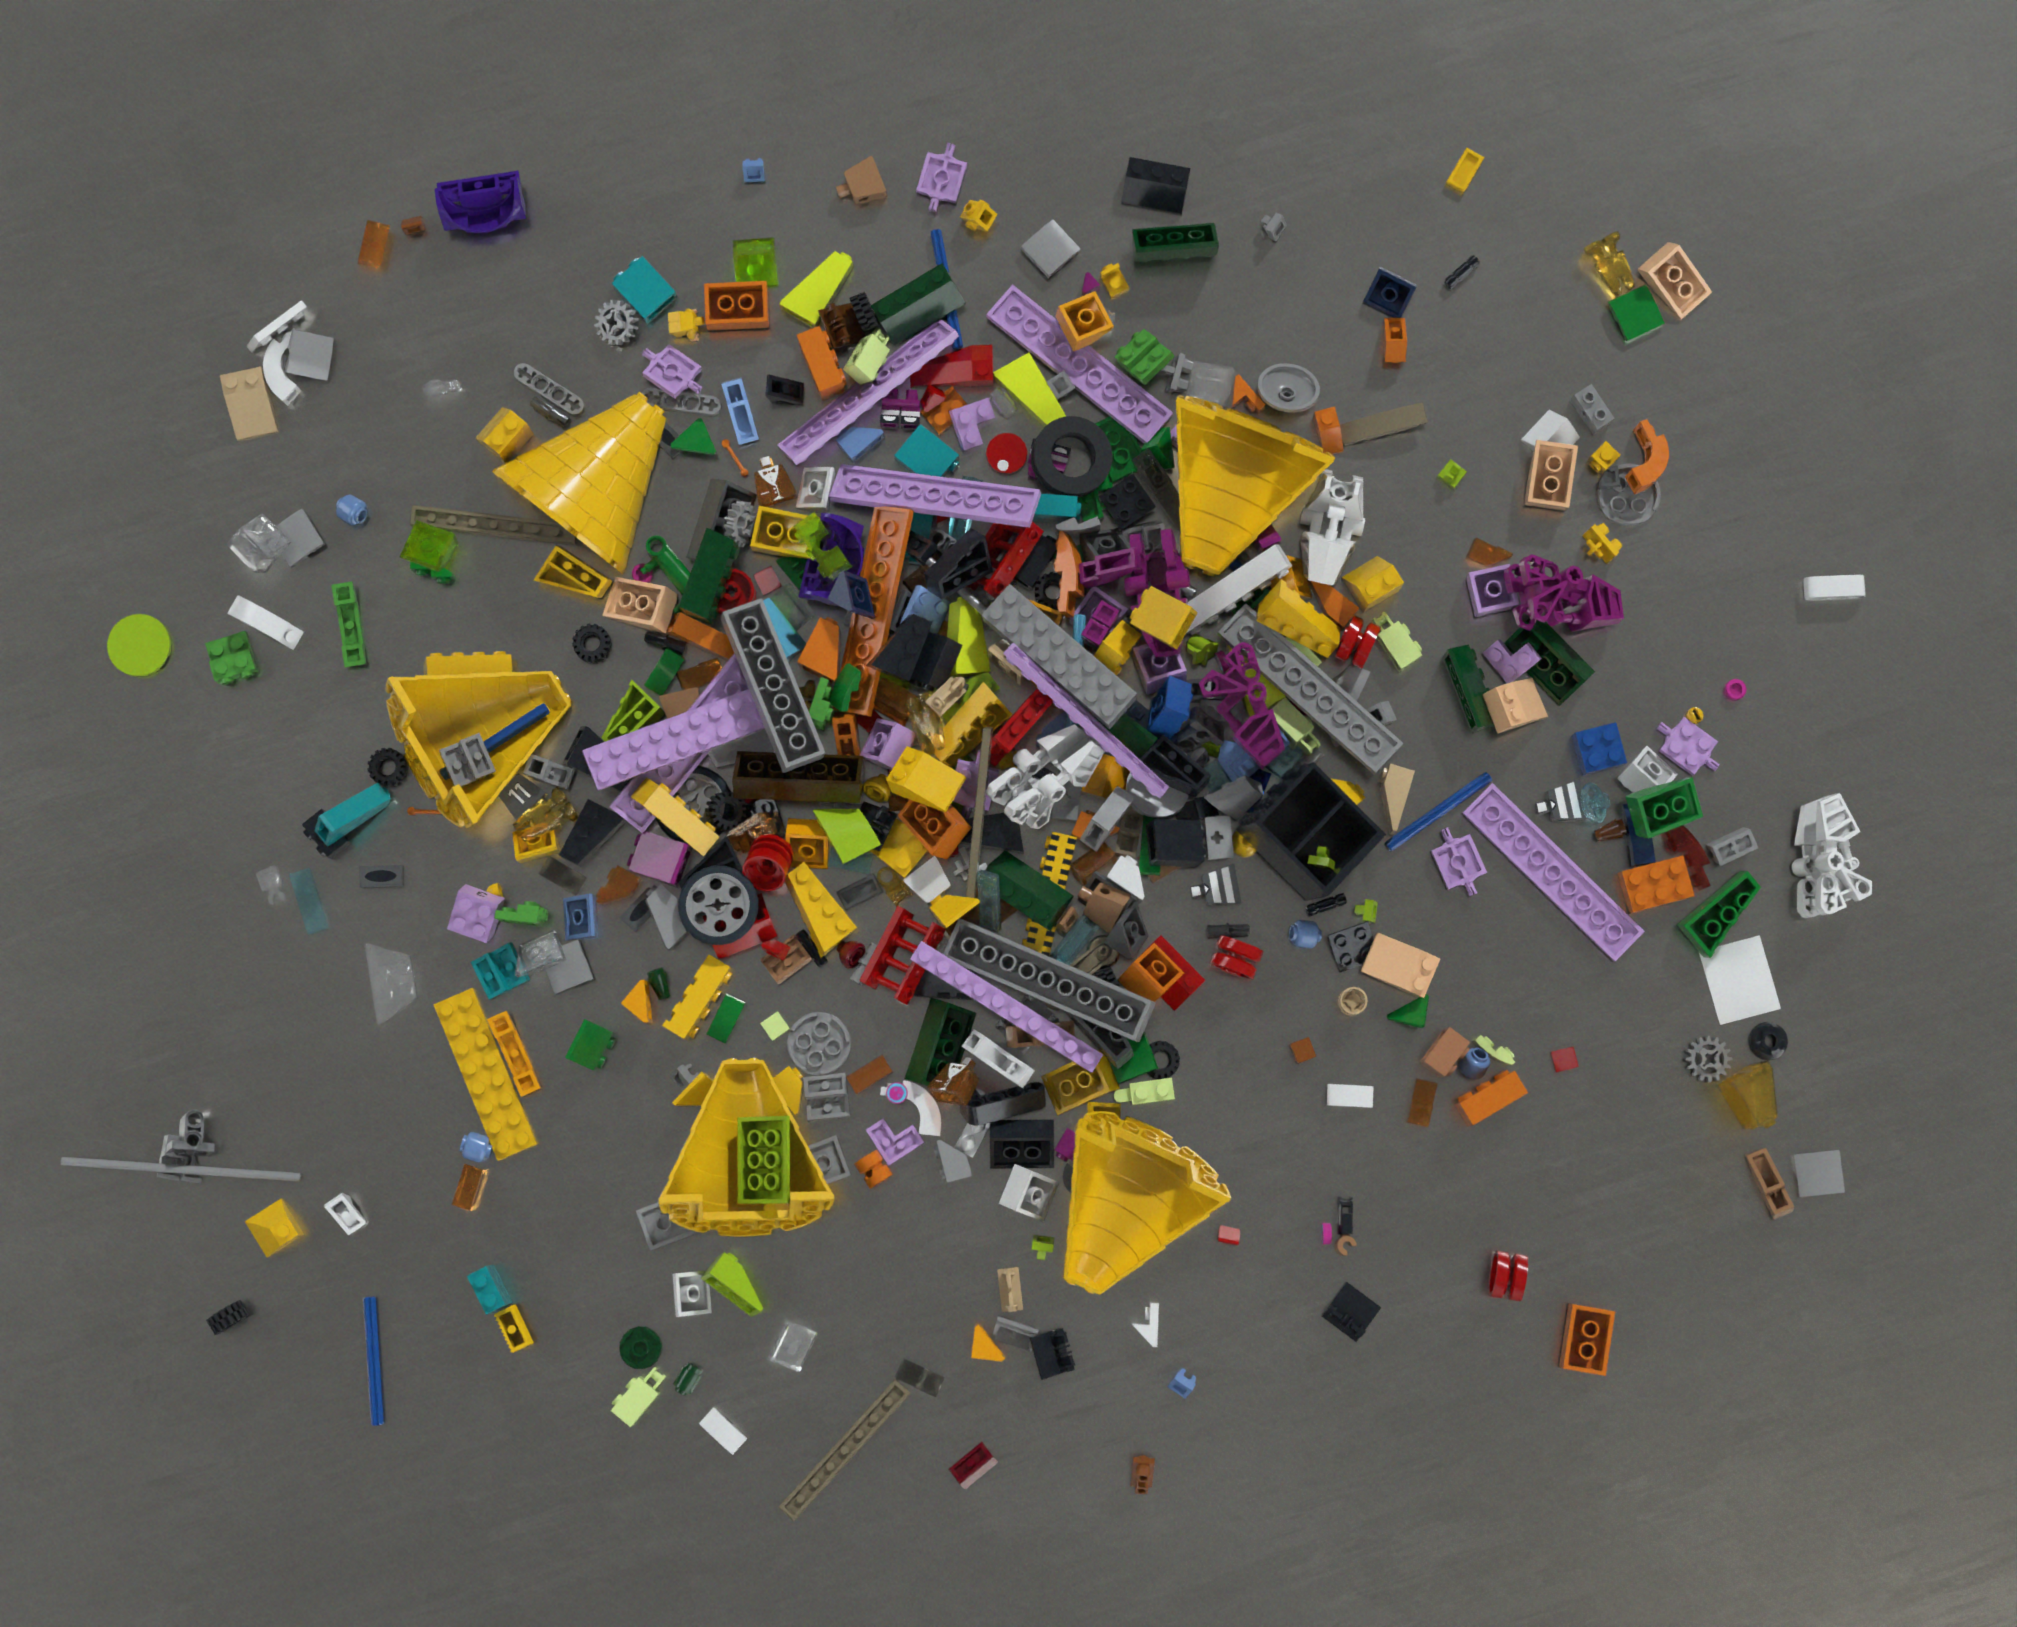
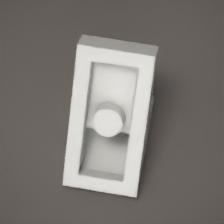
(345, 1213)
(1150, 1330)

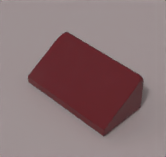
(973, 1465)

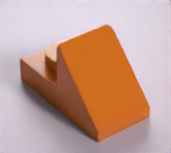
(1243, 391)

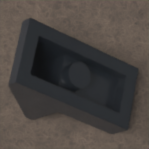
(784, 389)
(920, 548)
(1197, 810)

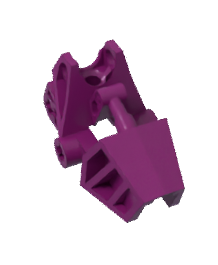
(1165, 573)
(1562, 597)
(1260, 733)

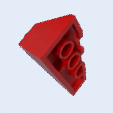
(961, 368)

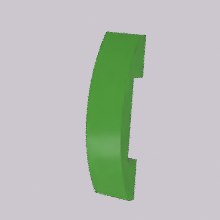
(350, 624)

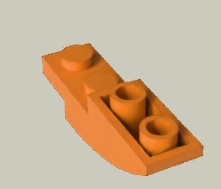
(1067, 566)

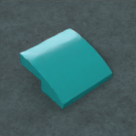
(497, 971)

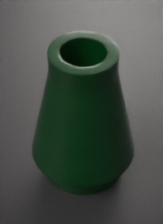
(659, 983)

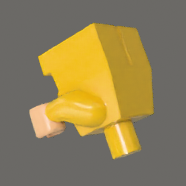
(685, 323)

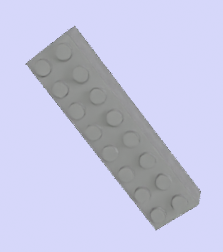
(1060, 656)
(772, 685)

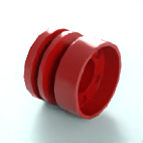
(768, 862)

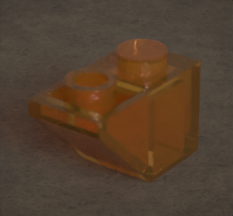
(619, 887)

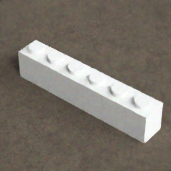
(1238, 586)

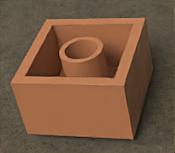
(1445, 1052)

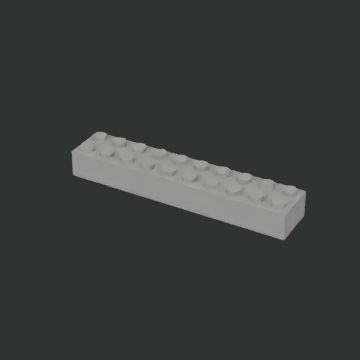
(1049, 980)

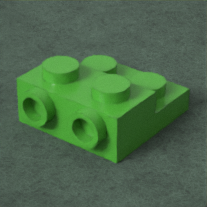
(1143, 356)
(231, 658)
(821, 710)
(526, 914)

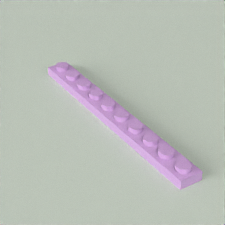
(1080, 715)
(1006, 1007)

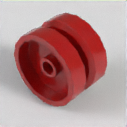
(744, 588)
(1354, 640)
(1235, 960)
(1508, 1276)

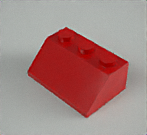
(761, 930)
(1186, 984)

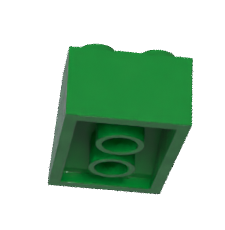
(1664, 807)
(591, 1045)

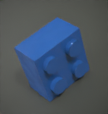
(1170, 707)
(1599, 749)

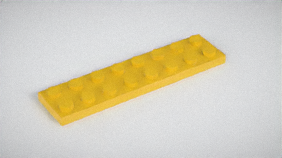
(485, 1074)

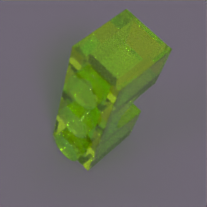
(831, 562)

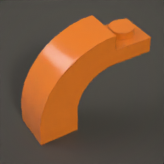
(1656, 458)

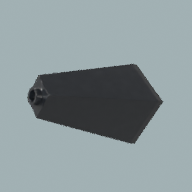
(575, 759)

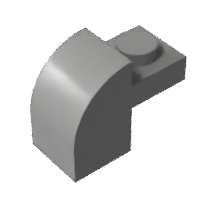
(548, 771)

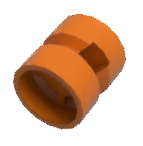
(873, 1169)

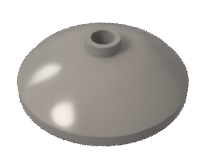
(1288, 387)

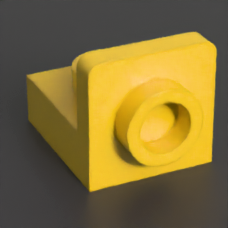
(1113, 280)
(1603, 457)

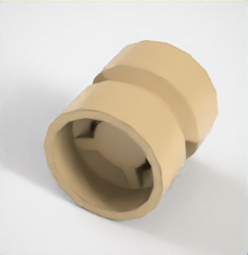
(1352, 1001)

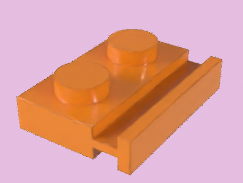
(939, 416)

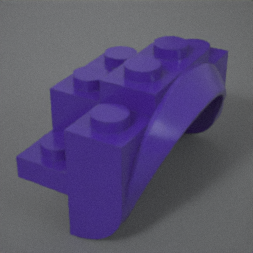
(481, 201)
(849, 542)

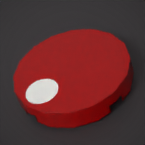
(1006, 453)

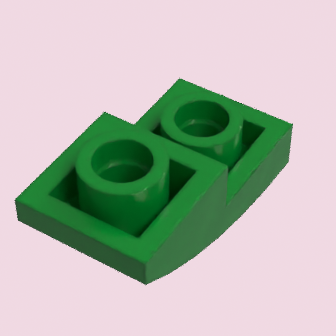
(442, 577)
(664, 671)
(846, 683)
(725, 1018)

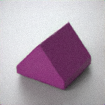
(1090, 284)

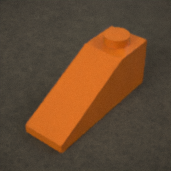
(1333, 604)
(846, 733)

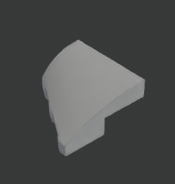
(1150, 534)
(1352, 680)
(1236, 796)
(178, 1159)

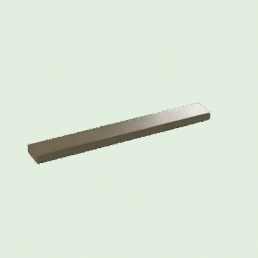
(492, 525)
(979, 811)
(844, 1450)

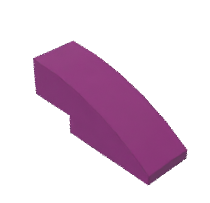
(1107, 567)

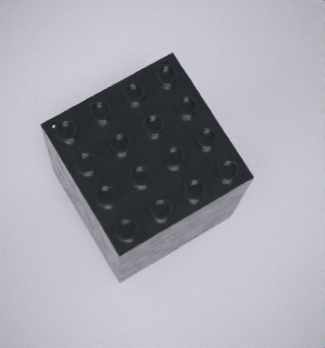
(1305, 814)

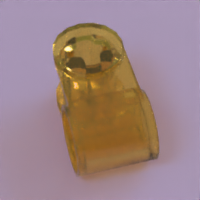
(894, 886)

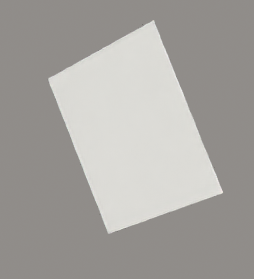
(1740, 980)

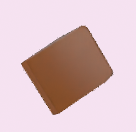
(413, 225)
(1302, 1050)

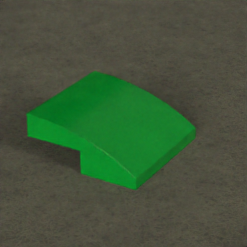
(1636, 312)

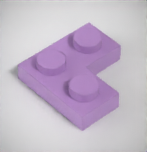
(966, 420)
(1511, 665)
(892, 1146)

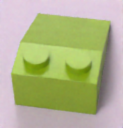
(732, 1282)

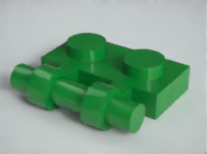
(1091, 503)

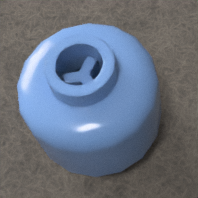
(351, 510)
(1305, 934)
(1475, 1063)
(475, 1147)

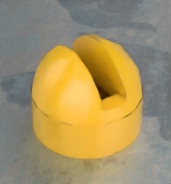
(1691, 716)
(495, 889)

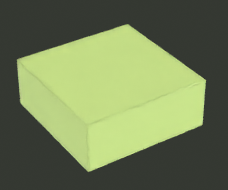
(775, 1026)

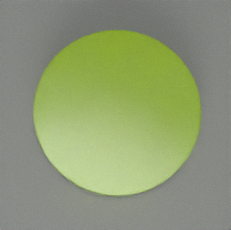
(139, 645)

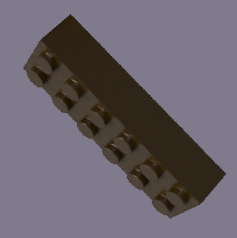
(825, 780)

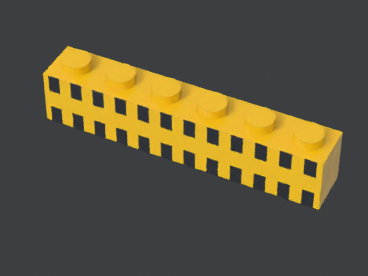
(1055, 868)

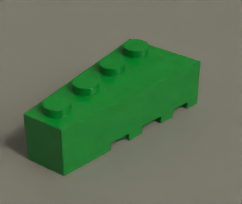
(1717, 914)

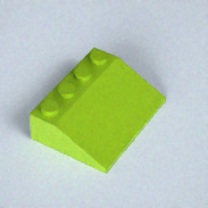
(763, 1159)

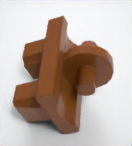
(1142, 1473)

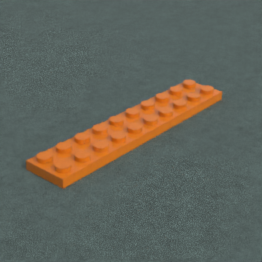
(882, 570)

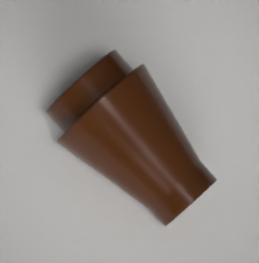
(1611, 831)

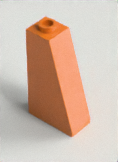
(700, 636)

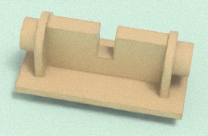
(947, 695)
(1010, 1289)

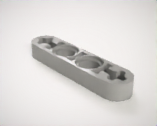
(550, 388)
(682, 398)

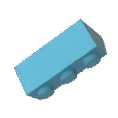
(789, 638)

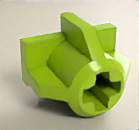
(1201, 649)

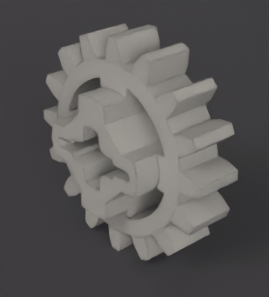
(611, 331)
(740, 522)
(1702, 1052)

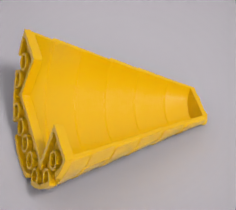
(594, 476)
(1235, 479)
(444, 709)
(705, 1177)
(1130, 1198)

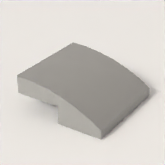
(1050, 248)
(309, 354)
(1074, 529)
(302, 536)
(467, 761)
(572, 971)
(826, 1097)
(1819, 1173)

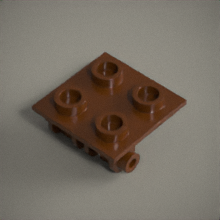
(841, 325)

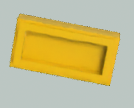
(1464, 170)

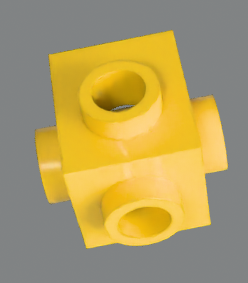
(978, 215)

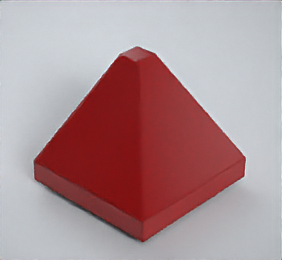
(868, 722)

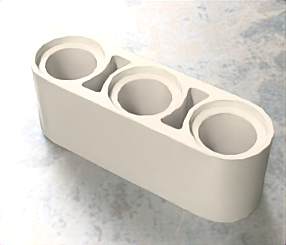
(1834, 587)

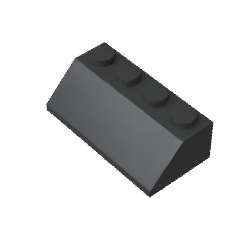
(718, 500)

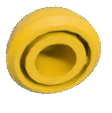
(877, 788)
(1241, 846)

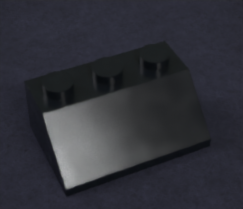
(1155, 185)
(1022, 1143)

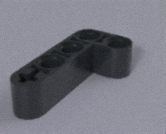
(1004, 1103)

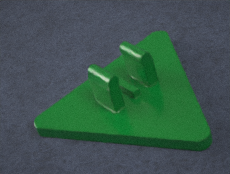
(695, 439)
(793, 568)
(1412, 1013)

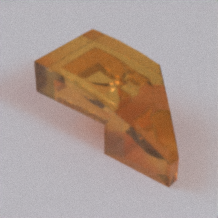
(1486, 553)

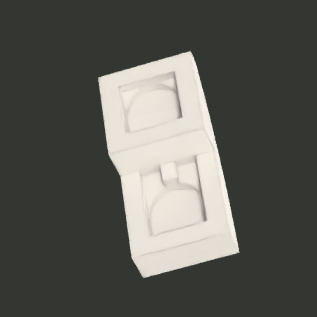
(1350, 1095)
(723, 1431)

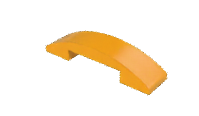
(514, 1053)

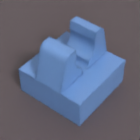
(753, 170)
(1181, 1384)

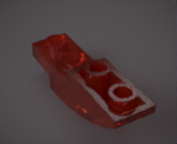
(1682, 840)

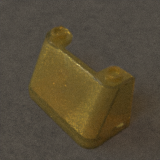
(1751, 1095)

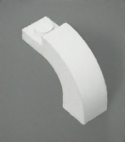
(274, 370)
(265, 622)
(998, 1058)
(929, 1111)

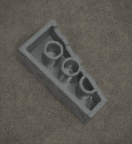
(1111, 1044)

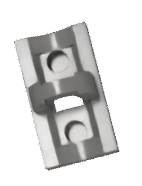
(1173, 372)

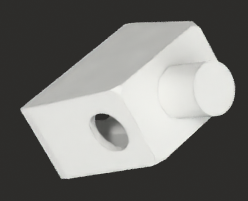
(928, 881)

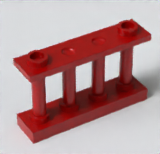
(1017, 553)
(1018, 725)
(886, 948)

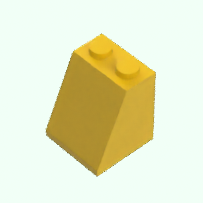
(505, 435)
(1373, 582)
(1163, 617)

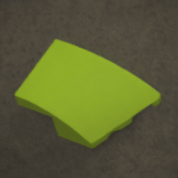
(847, 832)

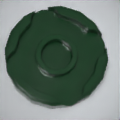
(640, 1347)

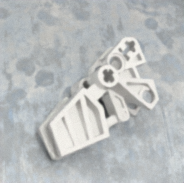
(1327, 555)
(1032, 798)
(1830, 873)

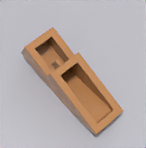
(1018, 1038)
(1770, 1183)

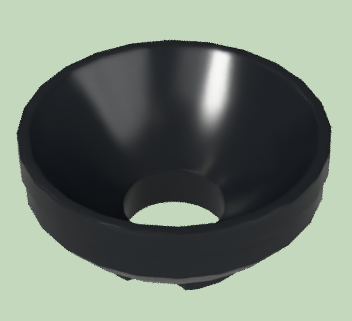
(1757, 1041)

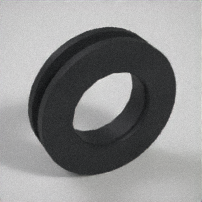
(1084, 431)

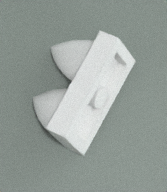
(971, 1138)

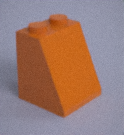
(823, 651)
(1151, 974)

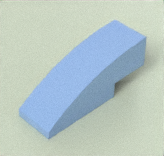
(740, 411)

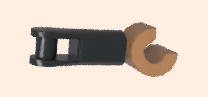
(1345, 1226)

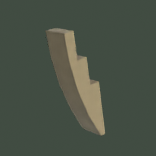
(1383, 423)
(1129, 833)

